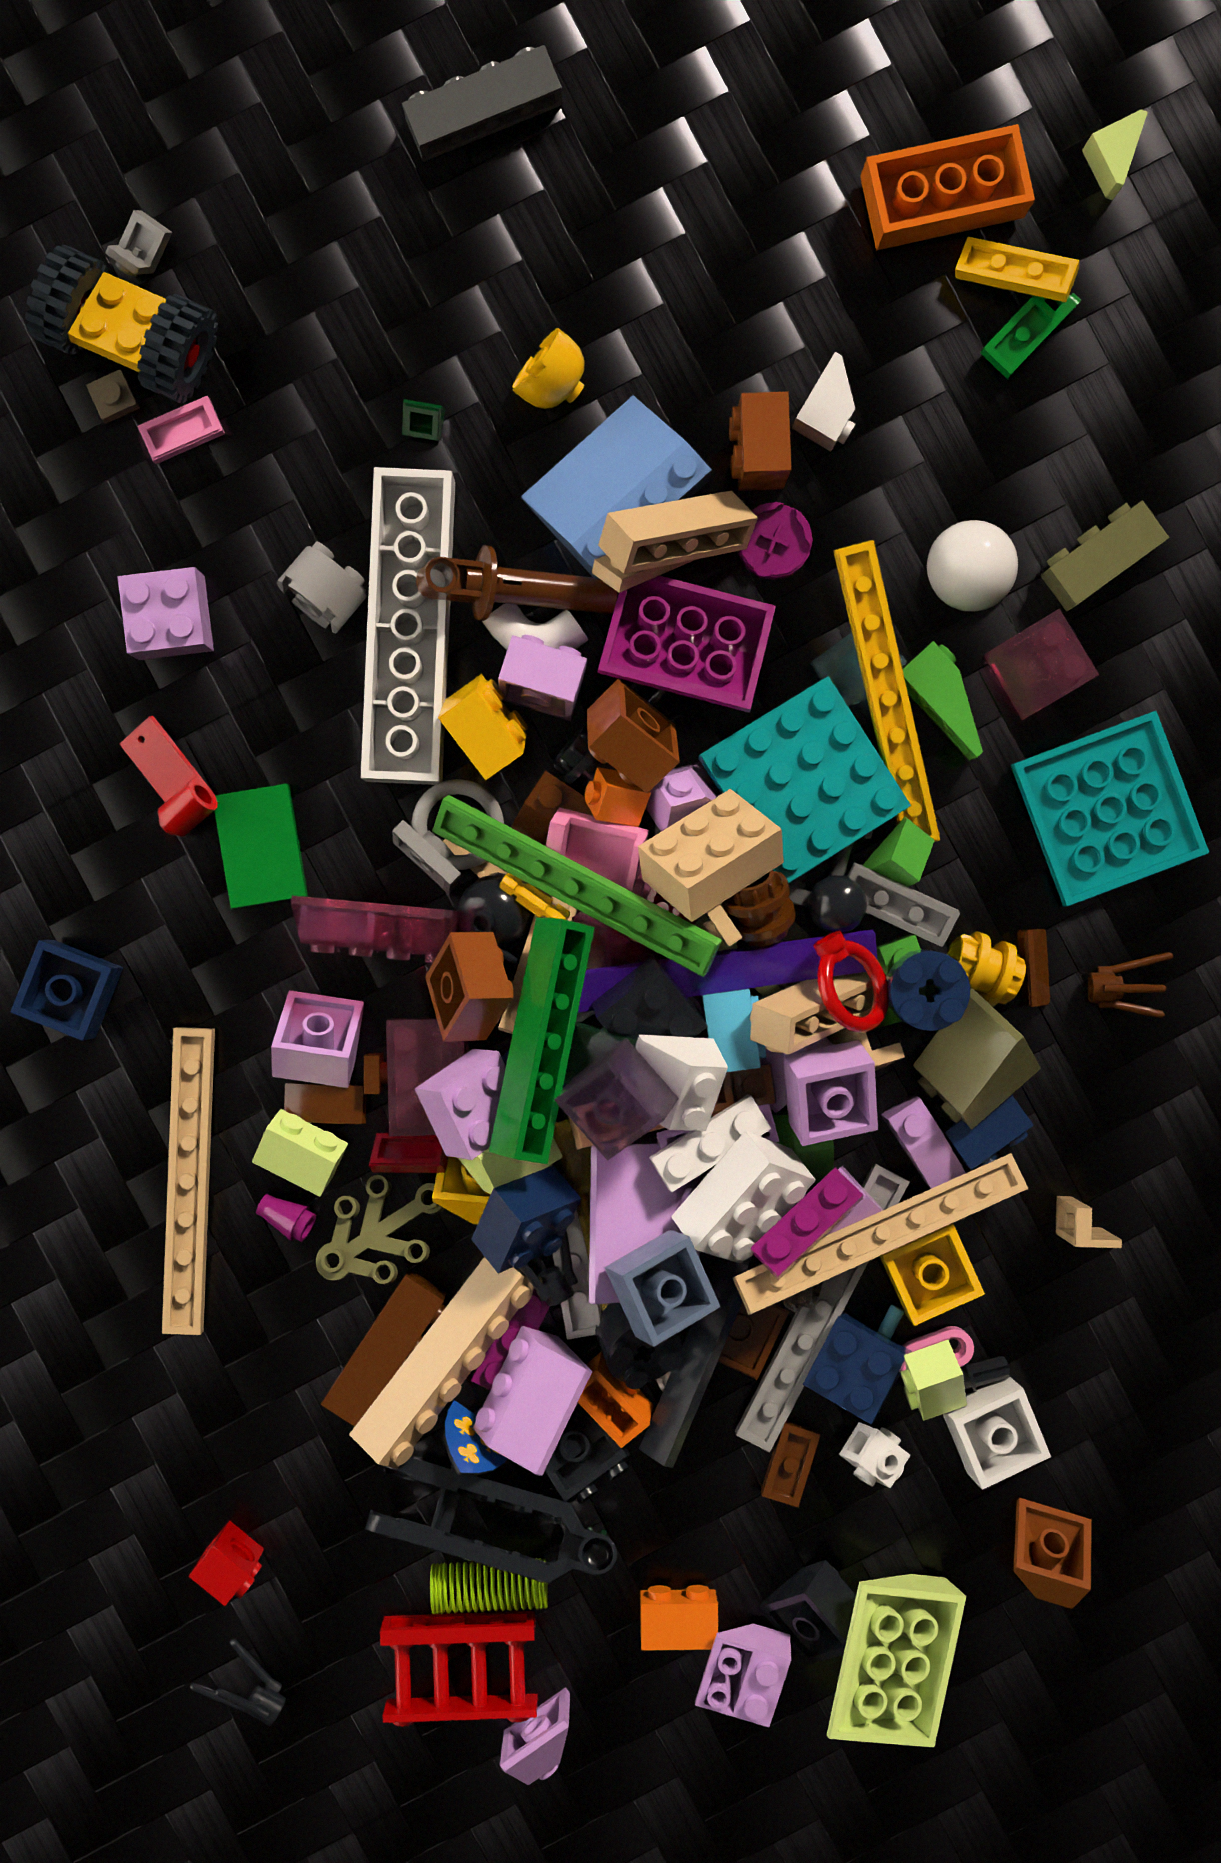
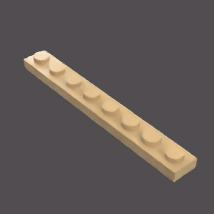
(188, 1181)
(884, 1232)

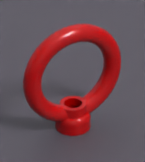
(834, 949)

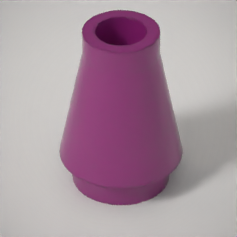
(287, 1217)

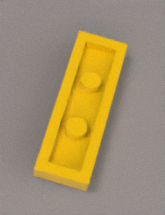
(1017, 269)

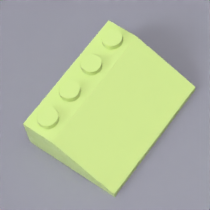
(897, 1661)

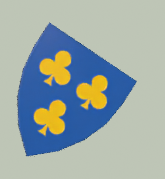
(464, 1446)

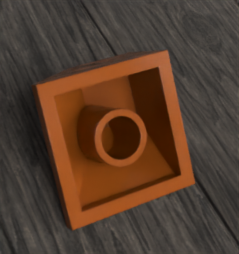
(1052, 1553)

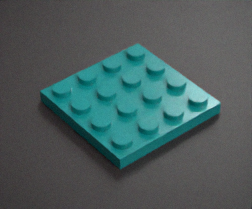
(809, 775)
(1109, 809)

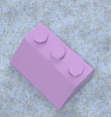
(532, 1399)

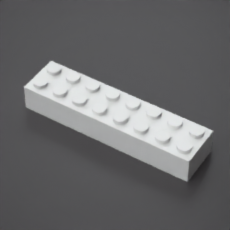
(405, 628)

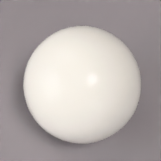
(972, 565)

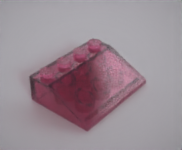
(372, 927)

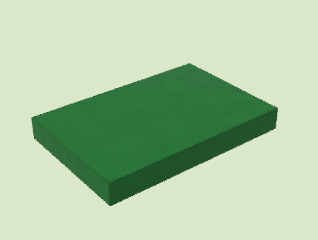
(260, 846)

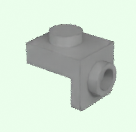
(140, 245)

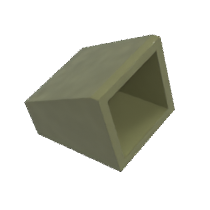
(975, 1063)

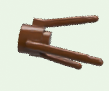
(1106, 987)

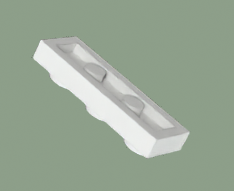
(703, 1149)

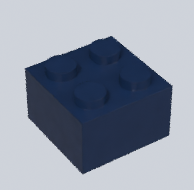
(66, 989)
(526, 1219)
(857, 1368)

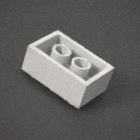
(743, 1197)

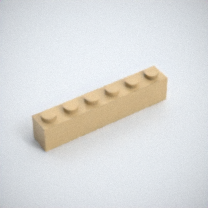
(441, 1363)

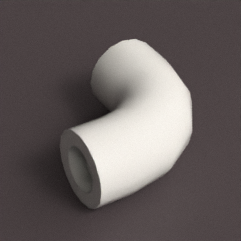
(557, 632)

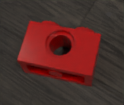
(228, 1564)

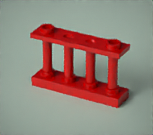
(439, 1633)

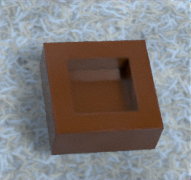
(375, 1073)

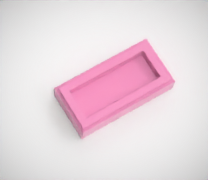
(181, 429)

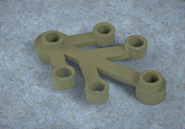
(373, 1234)

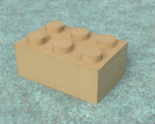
(711, 854)

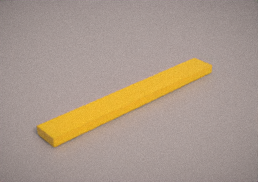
(885, 679)

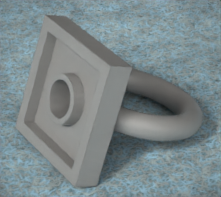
(429, 850)

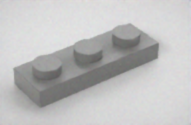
(905, 906)

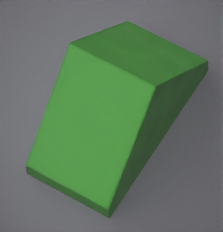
(902, 853)

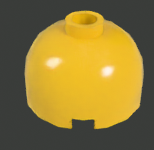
(552, 372)

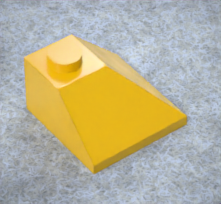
(460, 1192)

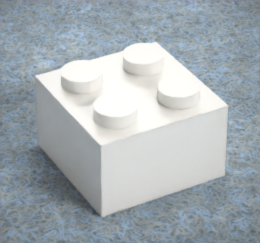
(996, 1433)

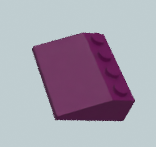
(688, 641)

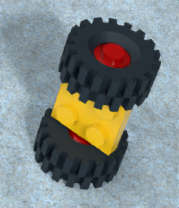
(87, 308)

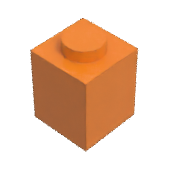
(614, 799)

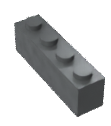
(483, 102)

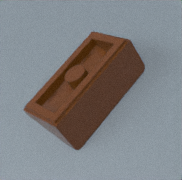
(1033, 949)

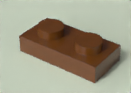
(790, 1463)

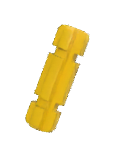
(533, 898)

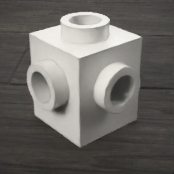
(875, 1455)

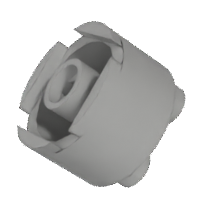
(323, 587)

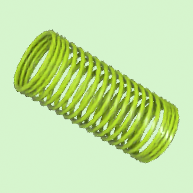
(438, 1590)

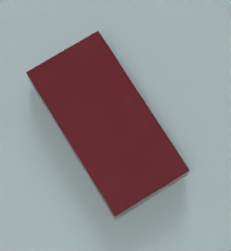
(407, 1154)

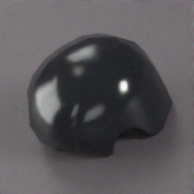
(837, 904)

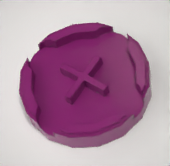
(778, 542)

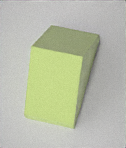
(1112, 151)

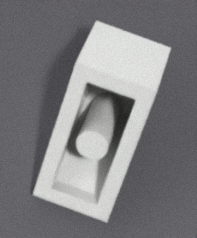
(828, 408)

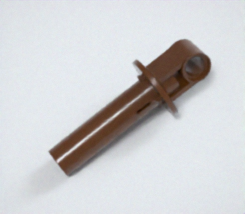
(485, 583)

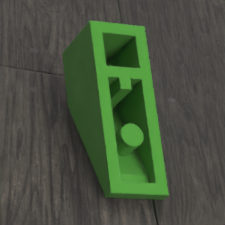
(940, 692)

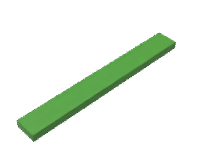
(576, 886)

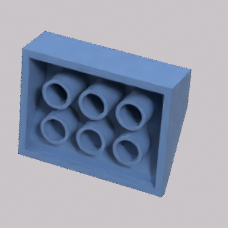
(618, 467)

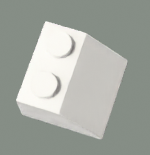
(692, 1071)

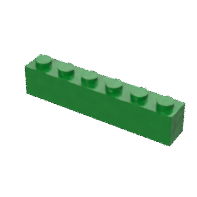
(541, 1040)

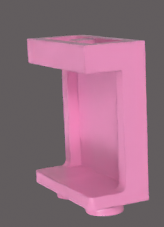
(599, 846)

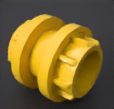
(992, 972)

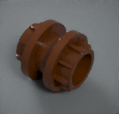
(762, 910)

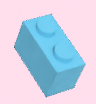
(730, 1027)

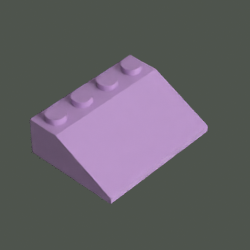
(627, 1210)

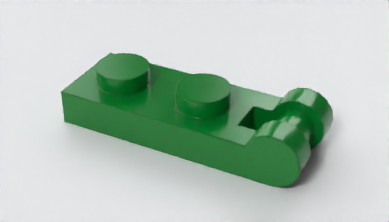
(1026, 332)

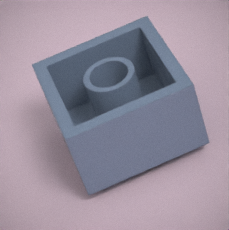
(662, 1287)

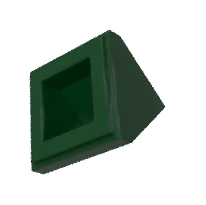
(422, 420)

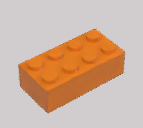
(947, 187)

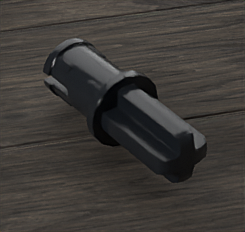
(985, 1372)

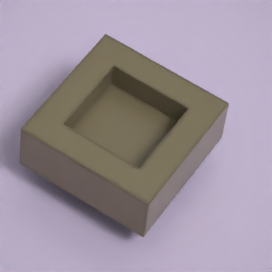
(113, 396)

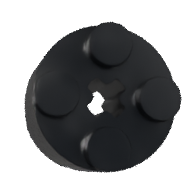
(628, 1356)

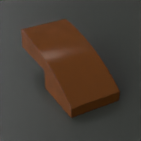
(753, 1082)
(326, 1103)

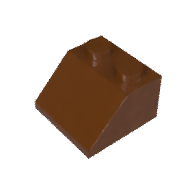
(542, 805)

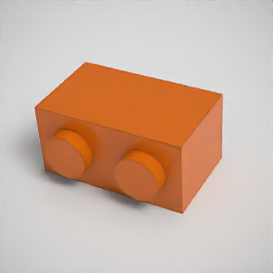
(678, 1618)

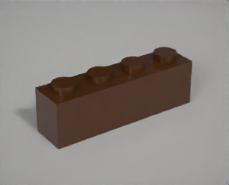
(385, 1347)

